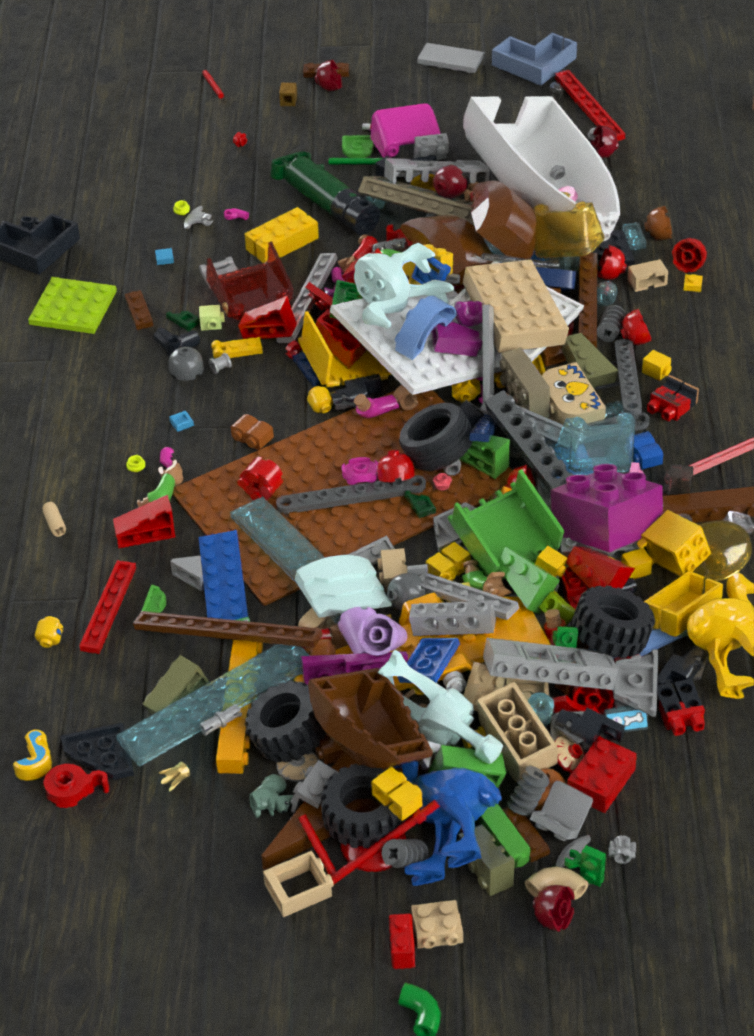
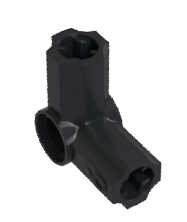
(173, 342)

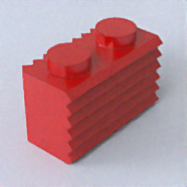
(401, 941)

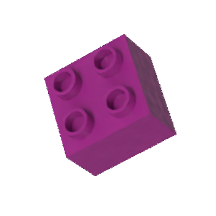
(606, 507)

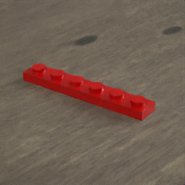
(107, 607)

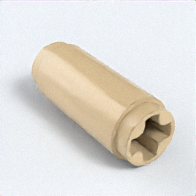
(54, 519)

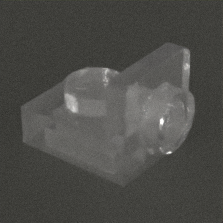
(740, 519)

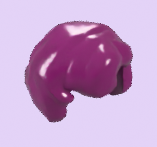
(468, 313)

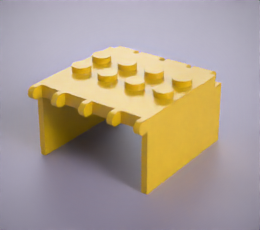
(327, 366)

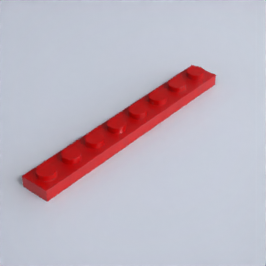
(587, 102)

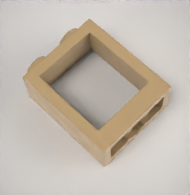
(290, 869)

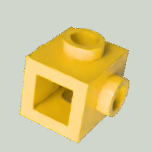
(466, 390)

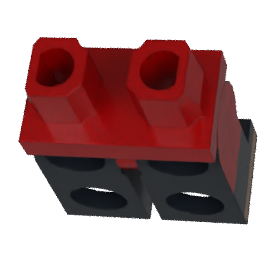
(673, 398)
(680, 707)

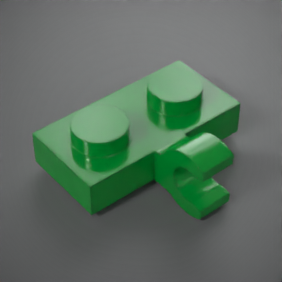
(590, 863)

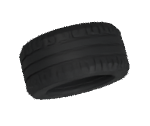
(436, 436)

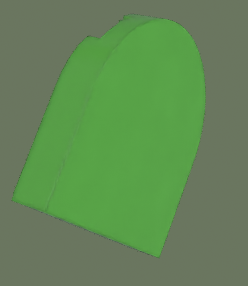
(357, 146)

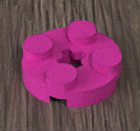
(360, 470)

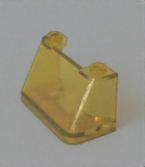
(567, 231)

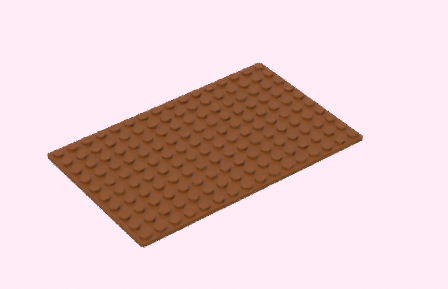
(312, 463)

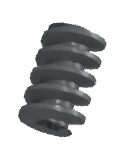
(610, 323)
(529, 791)
(404, 852)

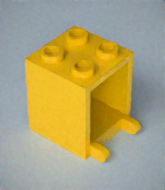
(675, 543)

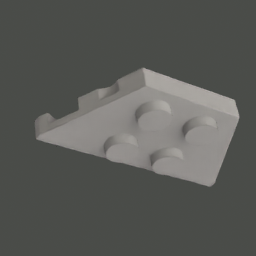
(443, 529)
(638, 682)

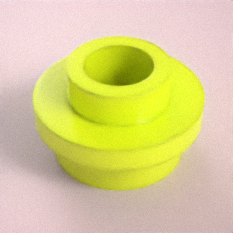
(181, 208)
(135, 463)

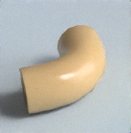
(556, 876)

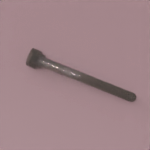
(551, 263)

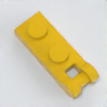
(237, 348)

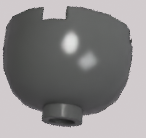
(185, 363)
(404, 588)

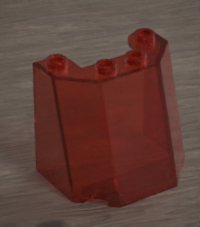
(251, 286)

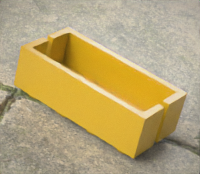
(286, 232)
(680, 600)

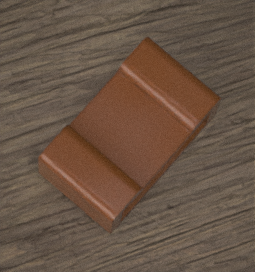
(552, 355)

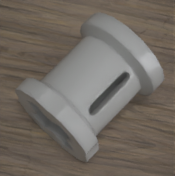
(220, 363)

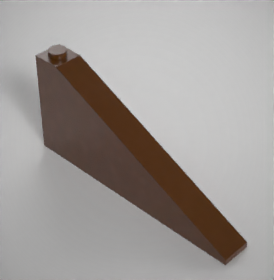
(293, 838)

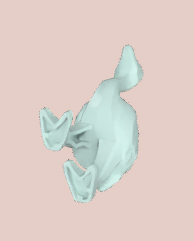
(386, 286)
(447, 714)

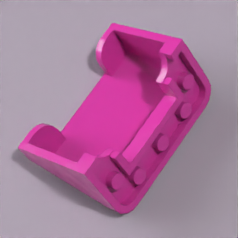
(401, 126)

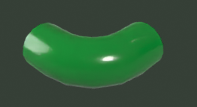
(425, 1006)

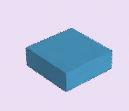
(164, 256)
(181, 421)

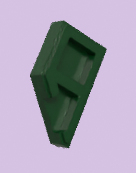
(184, 319)
(420, 504)

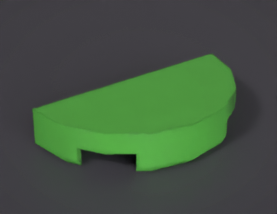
(155, 600)

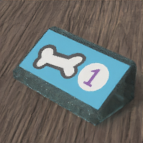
(628, 716)

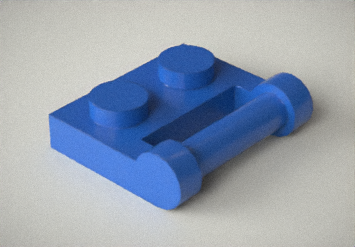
(423, 278)

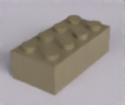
(524, 382)

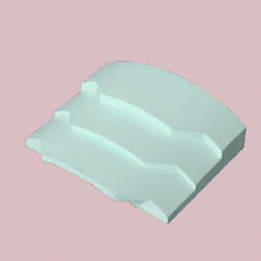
(341, 584)

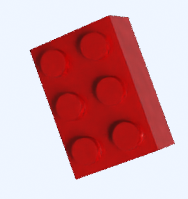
(603, 772)

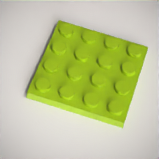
(72, 305)

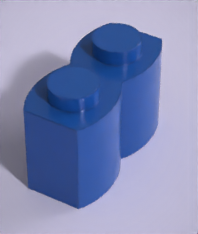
(646, 451)

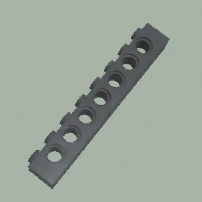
(546, 473)

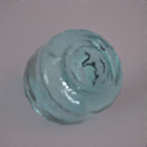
(606, 293)

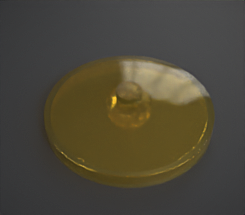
(729, 550)

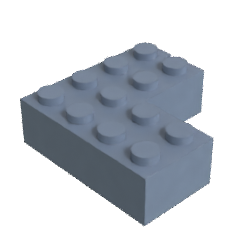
(534, 62)

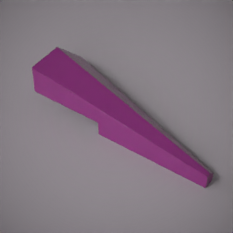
(331, 665)

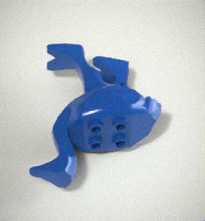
(462, 800)

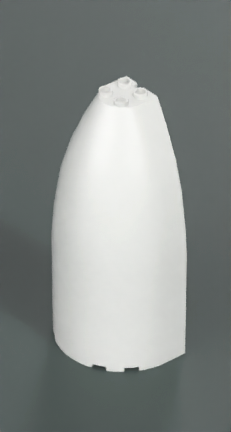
(527, 151)

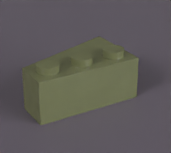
(590, 360)
(178, 682)
(494, 869)

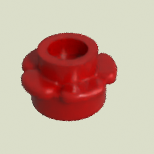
(239, 139)

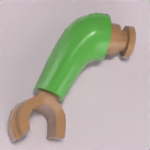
(169, 479)
(491, 584)

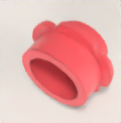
(442, 481)

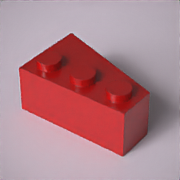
(269, 321)
(145, 524)

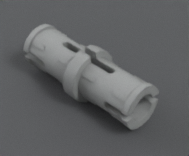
(220, 719)

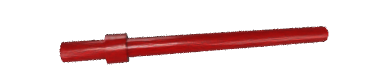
(418, 817)

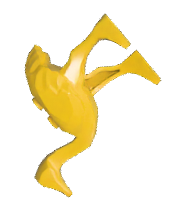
(723, 627)

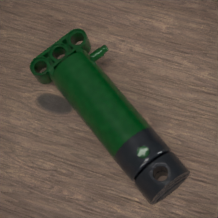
(326, 191)

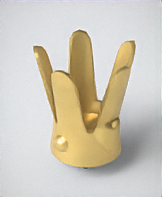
(178, 773)

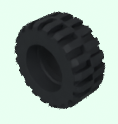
(613, 621)
(273, 709)
(352, 826)

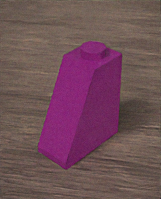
(456, 339)

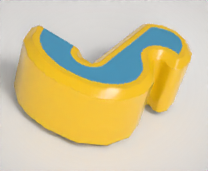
(40, 759)

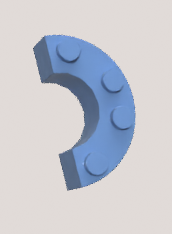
(419, 324)

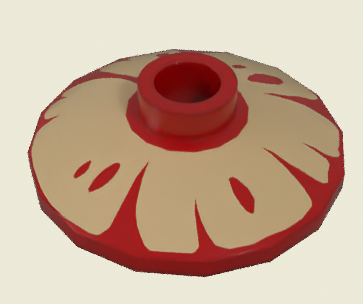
(568, 753)

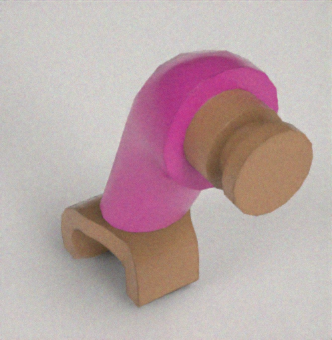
(374, 407)

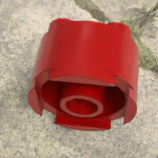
(261, 478)

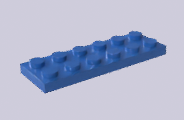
(223, 576)

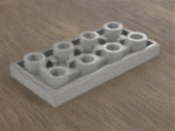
(450, 57)

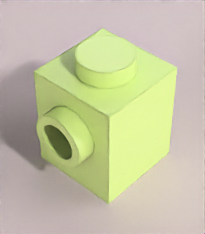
(211, 317)

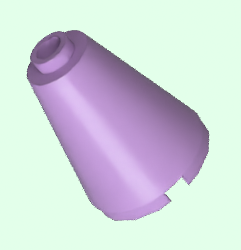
(350, 625)
(381, 634)

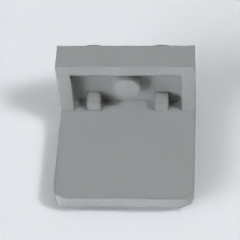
(312, 786)
(563, 811)

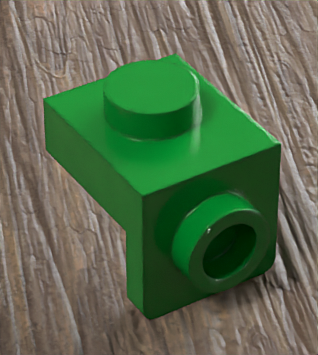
(565, 636)

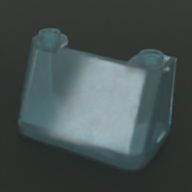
(587, 446)

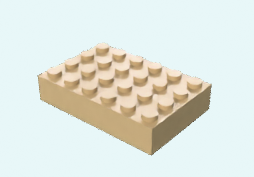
(521, 303)

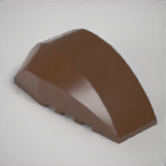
(504, 219)
(450, 234)
(368, 719)

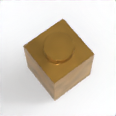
(288, 94)

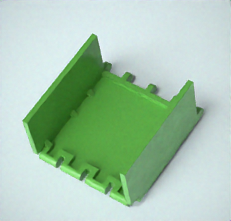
(511, 521)

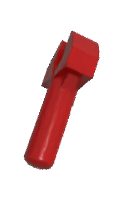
(293, 348)

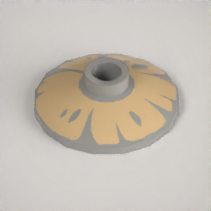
(295, 770)

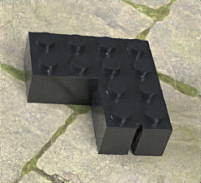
(39, 247)

